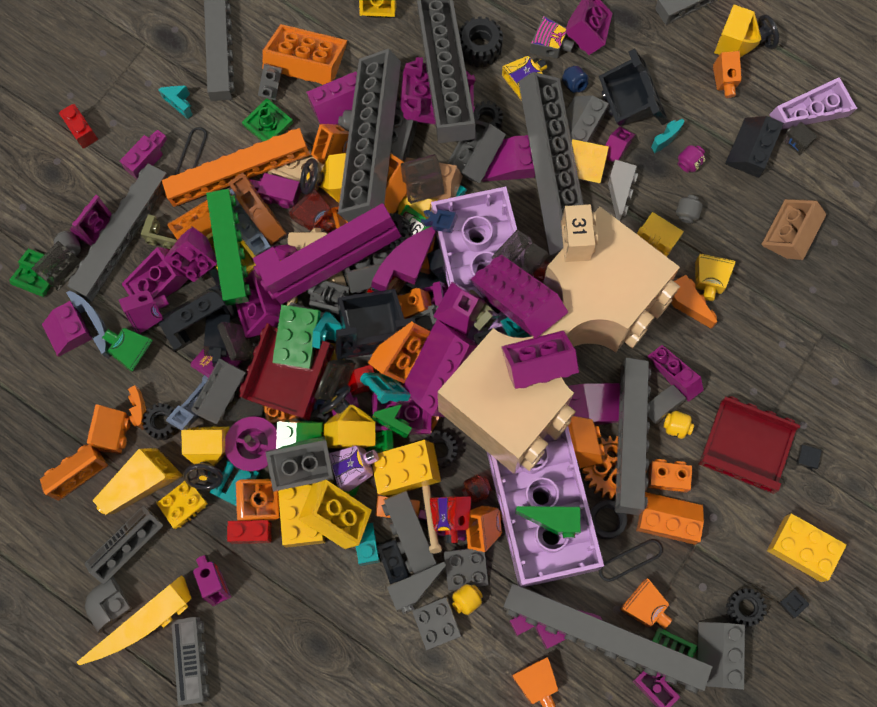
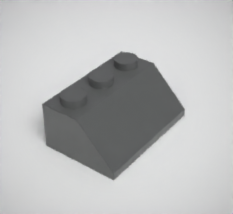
(585, 116)
(475, 155)
(724, 649)

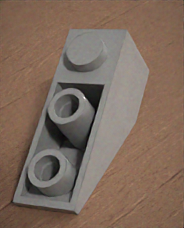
(619, 185)

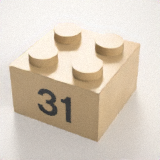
(578, 233)

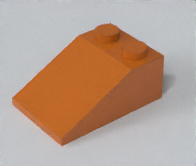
(399, 352)

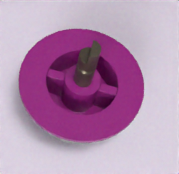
(248, 442)

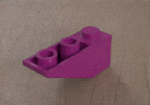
(677, 372)

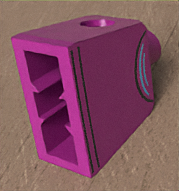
(143, 310)

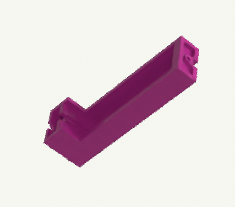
(326, 255)

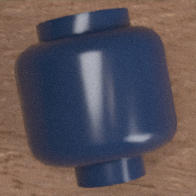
(575, 79)

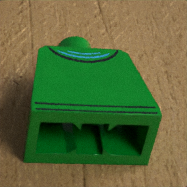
(127, 347)

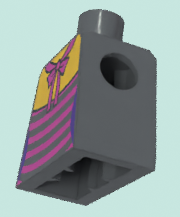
(550, 39)

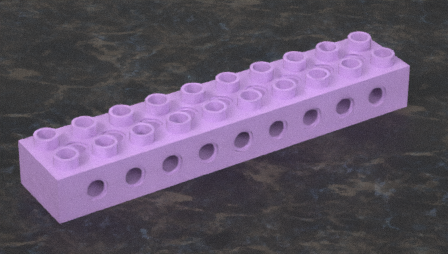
(557, 473)

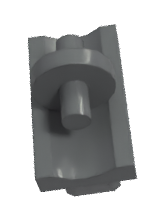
(269, 81)

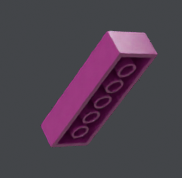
(519, 296)

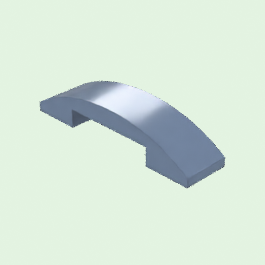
(249, 231)
(81, 305)
(183, 416)

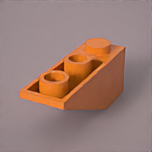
(693, 304)

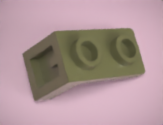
(149, 233)
(486, 316)

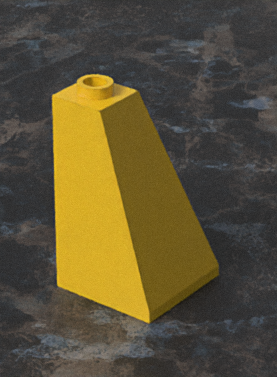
(139, 477)

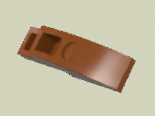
(256, 208)

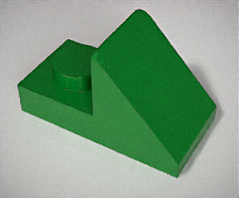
(387, 418)
(383, 442)

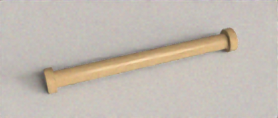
(435, 547)

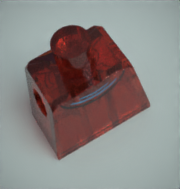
(313, 213)

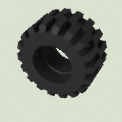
(481, 29)

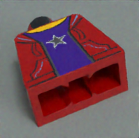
(450, 515)

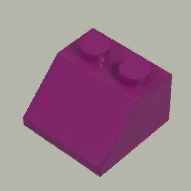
(66, 328)

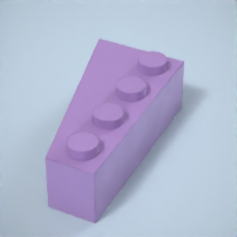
(818, 105)

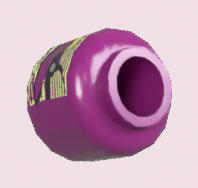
(691, 158)

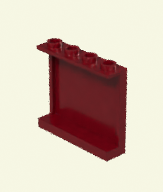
(281, 385)
(749, 444)

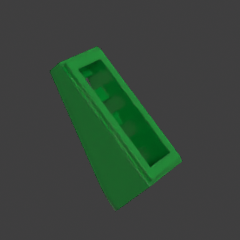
(684, 644)

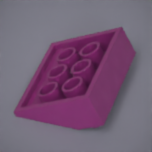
(436, 363)

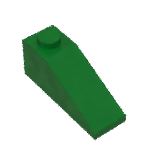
(558, 520)

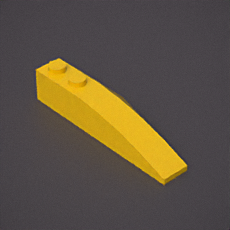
(144, 621)

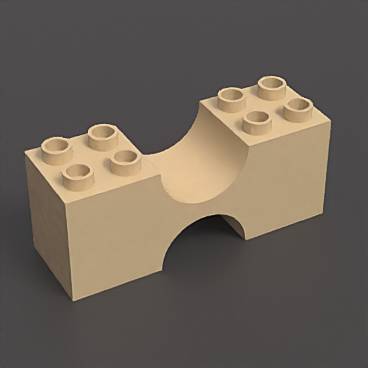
(607, 305)

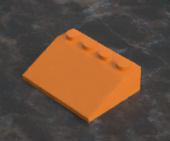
(304, 54)

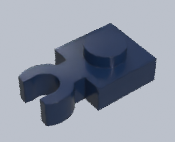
(441, 221)

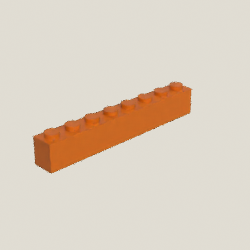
(251, 161)

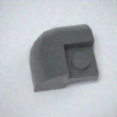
(106, 605)

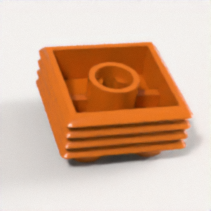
(248, 509)

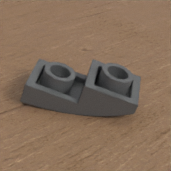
(665, 402)

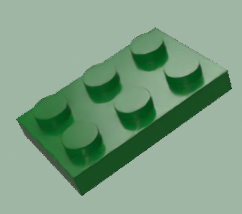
(295, 336)

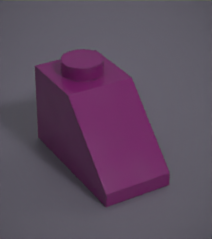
(618, 143)

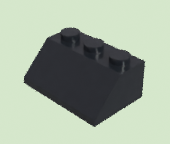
(754, 144)

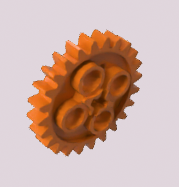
(608, 462)

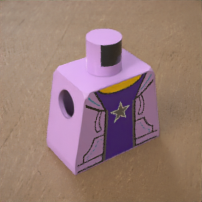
(352, 466)

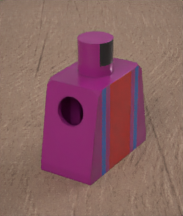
(210, 581)

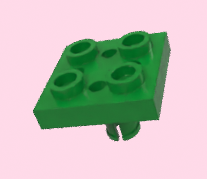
(267, 116)

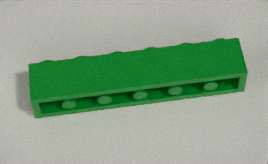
(227, 247)

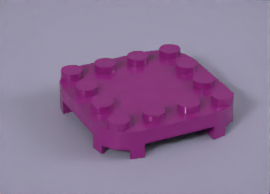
(415, 92)

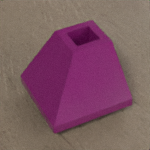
(192, 254)
(459, 308)

